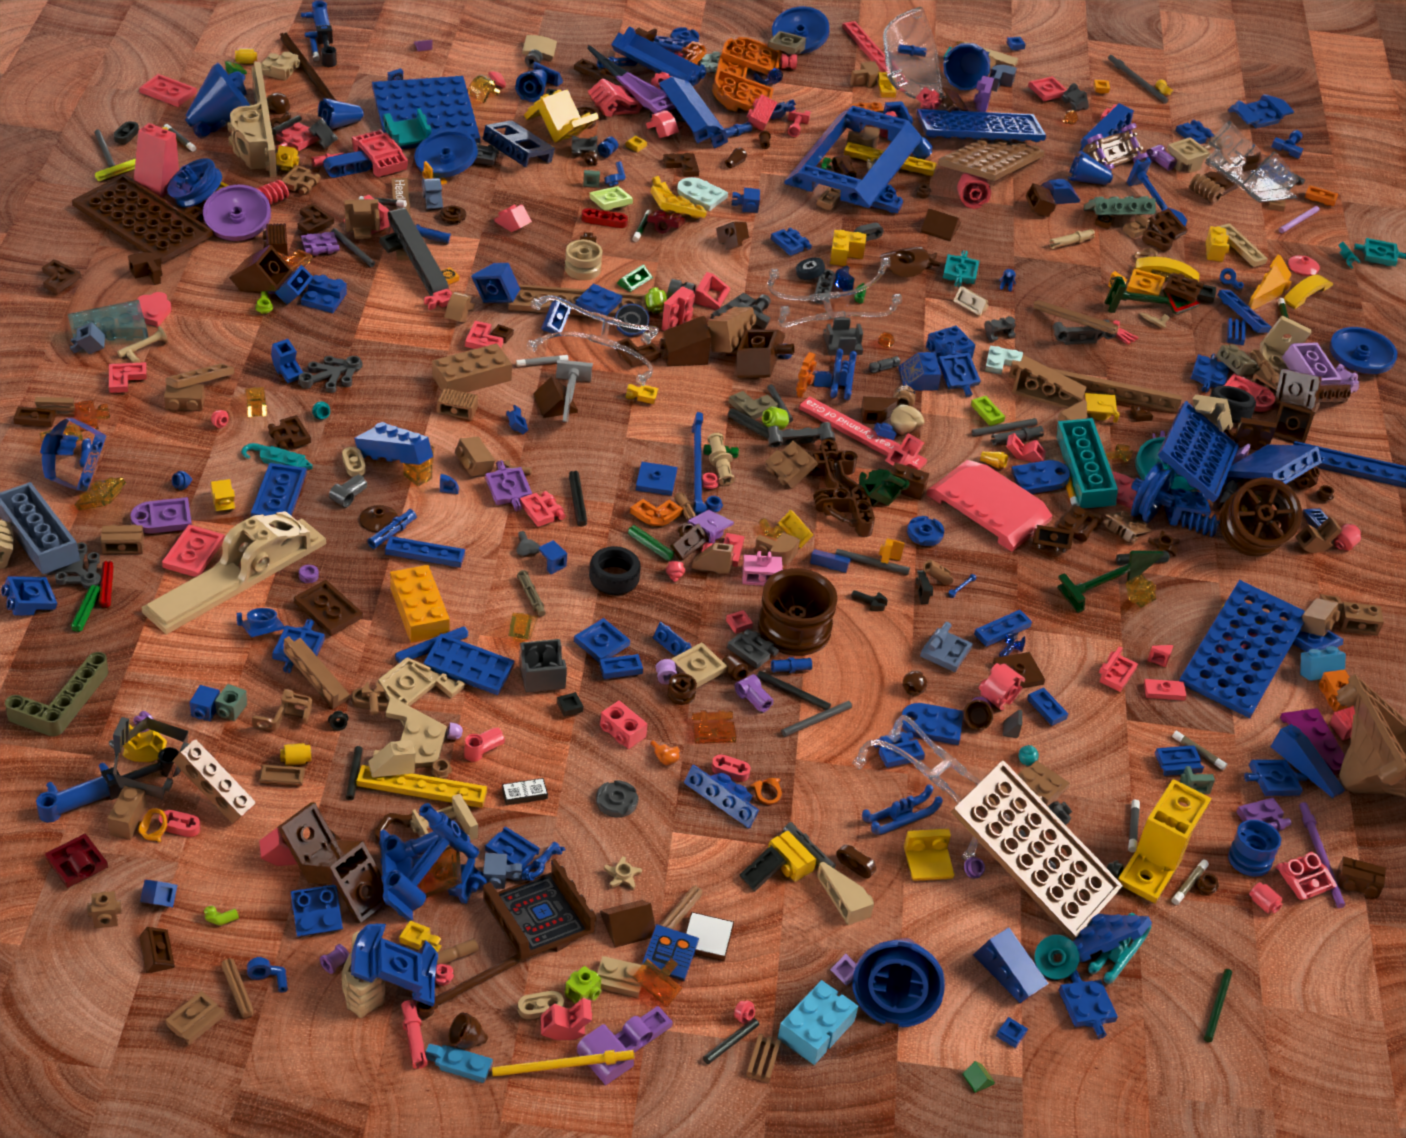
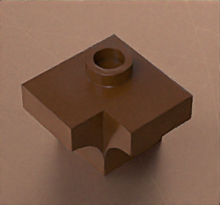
(732, 234)

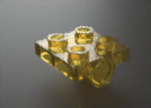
(100, 493)

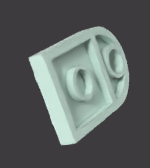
(701, 192)

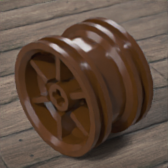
(1260, 516)

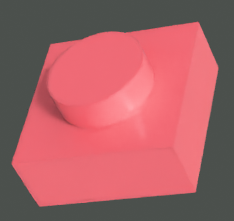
(739, 621)

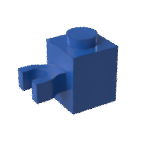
(749, 200)

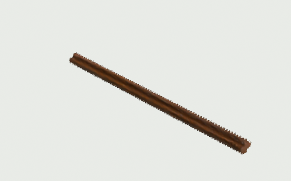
(308, 69)

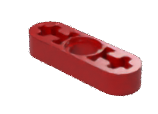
(596, 216)

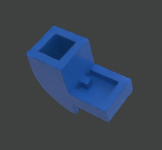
(284, 360)

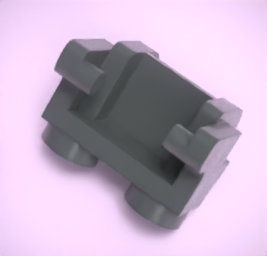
(1076, 98)
(323, 132)
(583, 145)
(1006, 325)

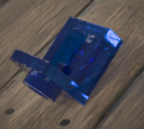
(844, 279)

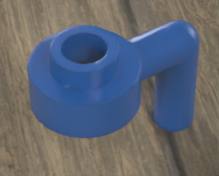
(613, 179)
(1237, 285)
(260, 968)

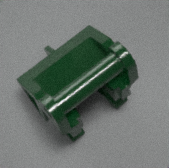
(882, 486)

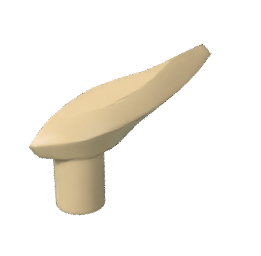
(1160, 323)

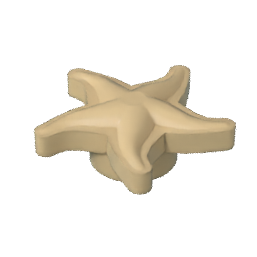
(623, 873)

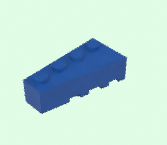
(1111, 123)

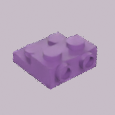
(983, 97)

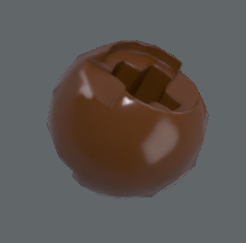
(914, 683)

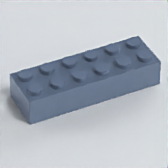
(38, 528)

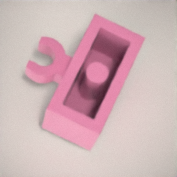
(759, 568)

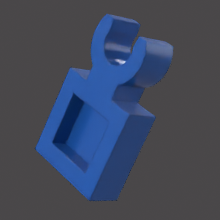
(781, 109)

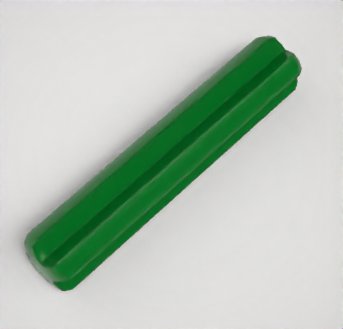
(651, 543)
(85, 608)

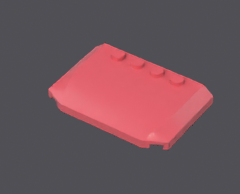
(992, 502)

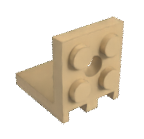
(1275, 345)

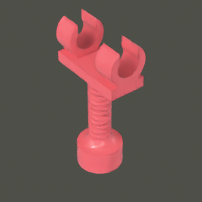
(794, 129)

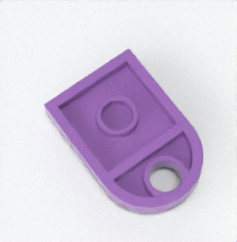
(162, 515)

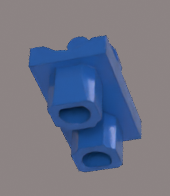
(471, 881)

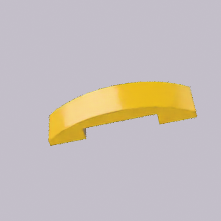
(1166, 265)
(1307, 287)

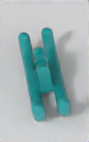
(1120, 955)

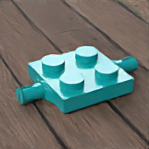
(1380, 252)
(961, 269)

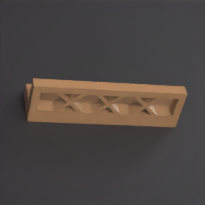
(315, 672)

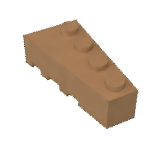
(1046, 385)

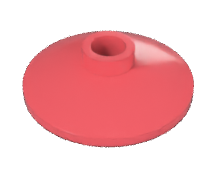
(1303, 265)

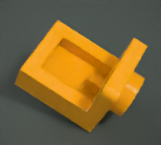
(891, 550)

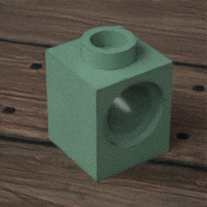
(231, 702)

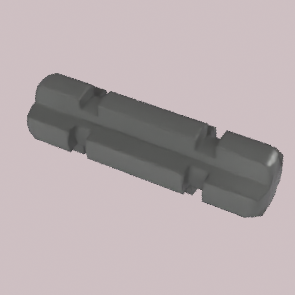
(884, 364)

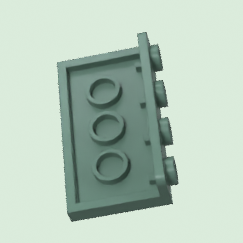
(1126, 206)

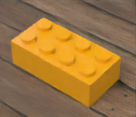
(419, 603)

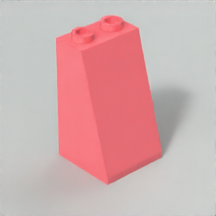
(156, 158)

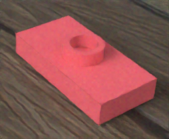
(1164, 689)

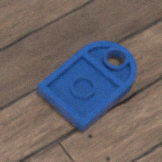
(1041, 476)
(936, 722)

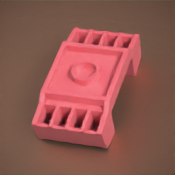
(382, 151)

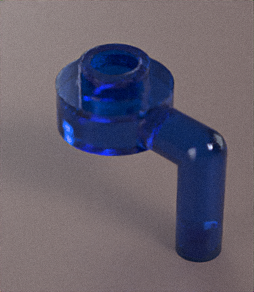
(774, 77)
(202, 130)

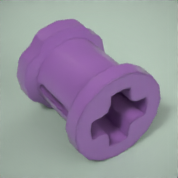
(334, 959)

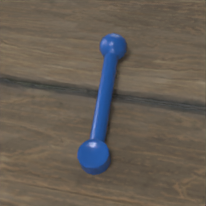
(952, 593)

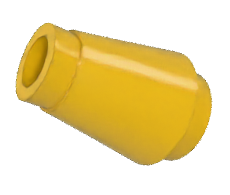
(995, 459)

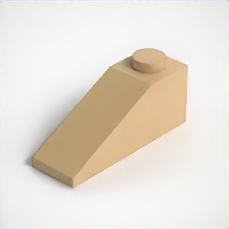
(847, 895)

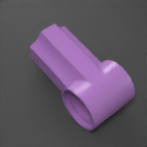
(1159, 154)
(751, 689)

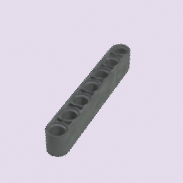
(417, 251)

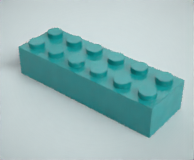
(1087, 463)

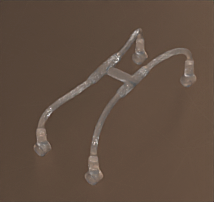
(785, 311)
(646, 337)
(933, 774)

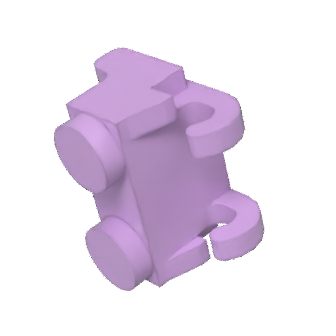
(1348, 378)

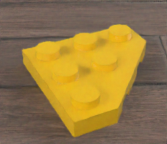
(681, 205)

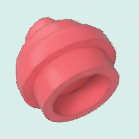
(675, 570)

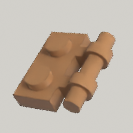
(297, 177)

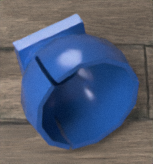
(966, 65)

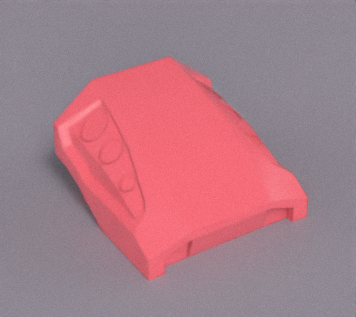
(1307, 876)

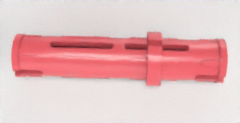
(412, 1026)

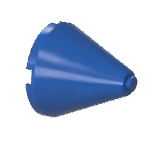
(215, 99)
(899, 983)

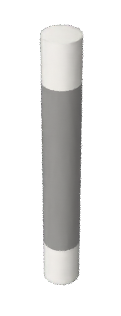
(539, 361)

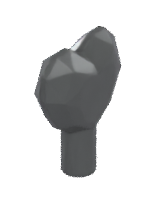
(526, 545)

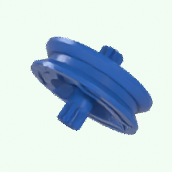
(189, 187)
(1153, 492)

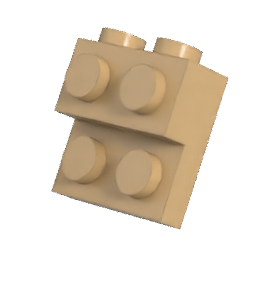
(280, 66)

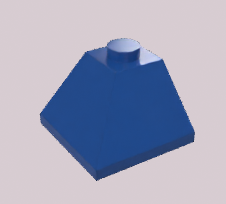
(1062, 191)

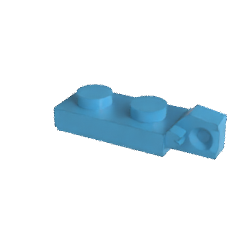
(460, 1062)

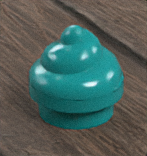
(321, 410)
(1028, 755)

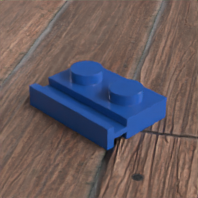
(1175, 759)
(515, 846)

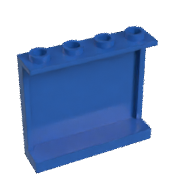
(1276, 462)

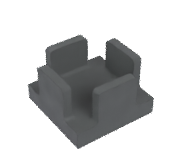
(843, 337)

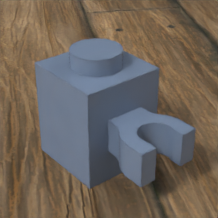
(88, 338)
(497, 870)

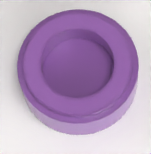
(308, 573)

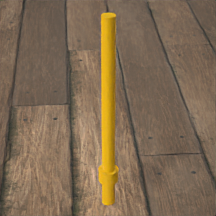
(609, 1057)

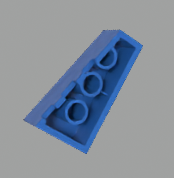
(394, 444)

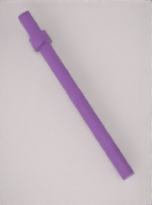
(1310, 822)

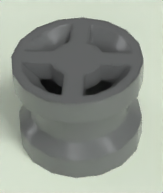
(533, 54)

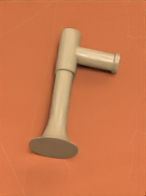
(129, 350)

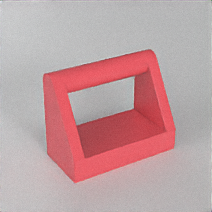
(709, 282)

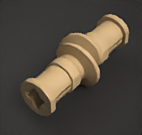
(720, 459)

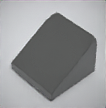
(1013, 725)

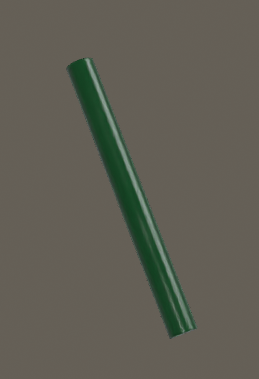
(1218, 1004)

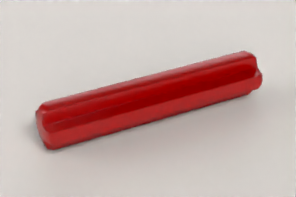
(106, 584)

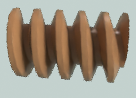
(1206, 188)

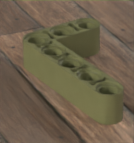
(57, 716)

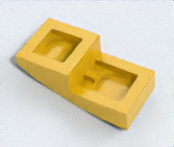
(886, 89)

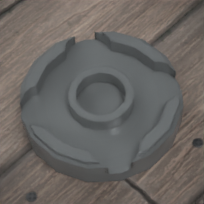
(617, 798)

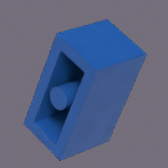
(294, 285)

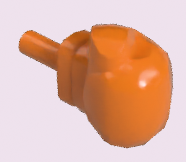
(666, 754)

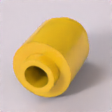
(245, 56)
(295, 754)

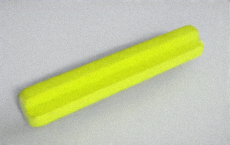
(115, 170)

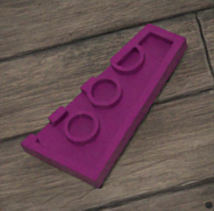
(1315, 728)

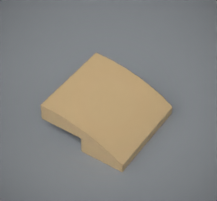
(540, 43)

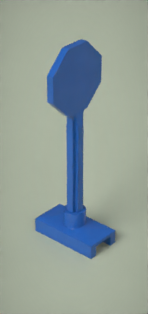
(1139, 175)

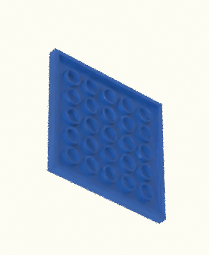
(440, 99)

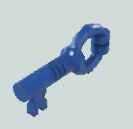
(539, 863)

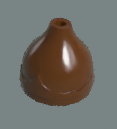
(466, 1032)

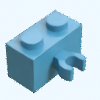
(1319, 661)

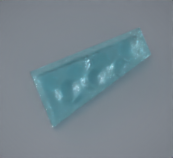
(115, 321)

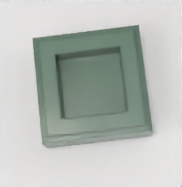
(591, 178)

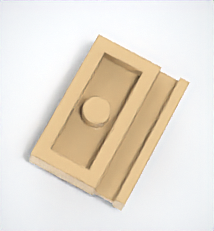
(618, 975)

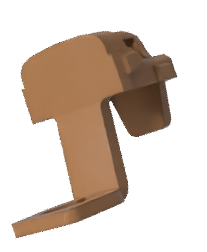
(287, 707)

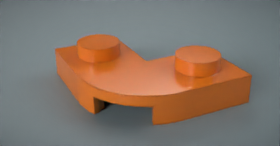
(695, 52)
(656, 516)

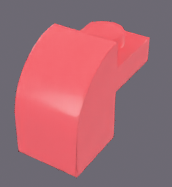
(664, 124)
(566, 1023)

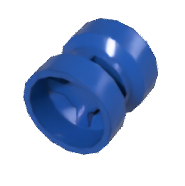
(607, 147)

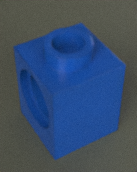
(203, 703)

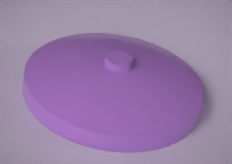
(237, 212)

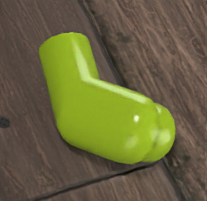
(220, 918)

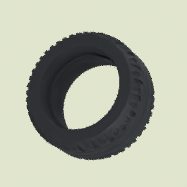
(1240, 402)
(614, 583)

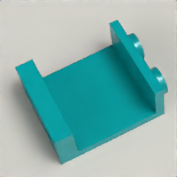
(407, 131)

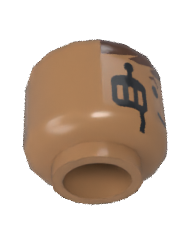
(905, 395)

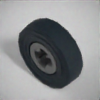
(810, 268)

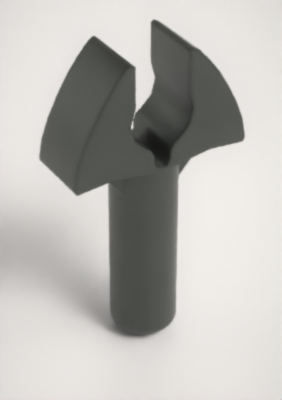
(877, 602)

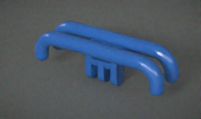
(845, 376)
(902, 812)

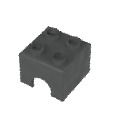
(542, 665)

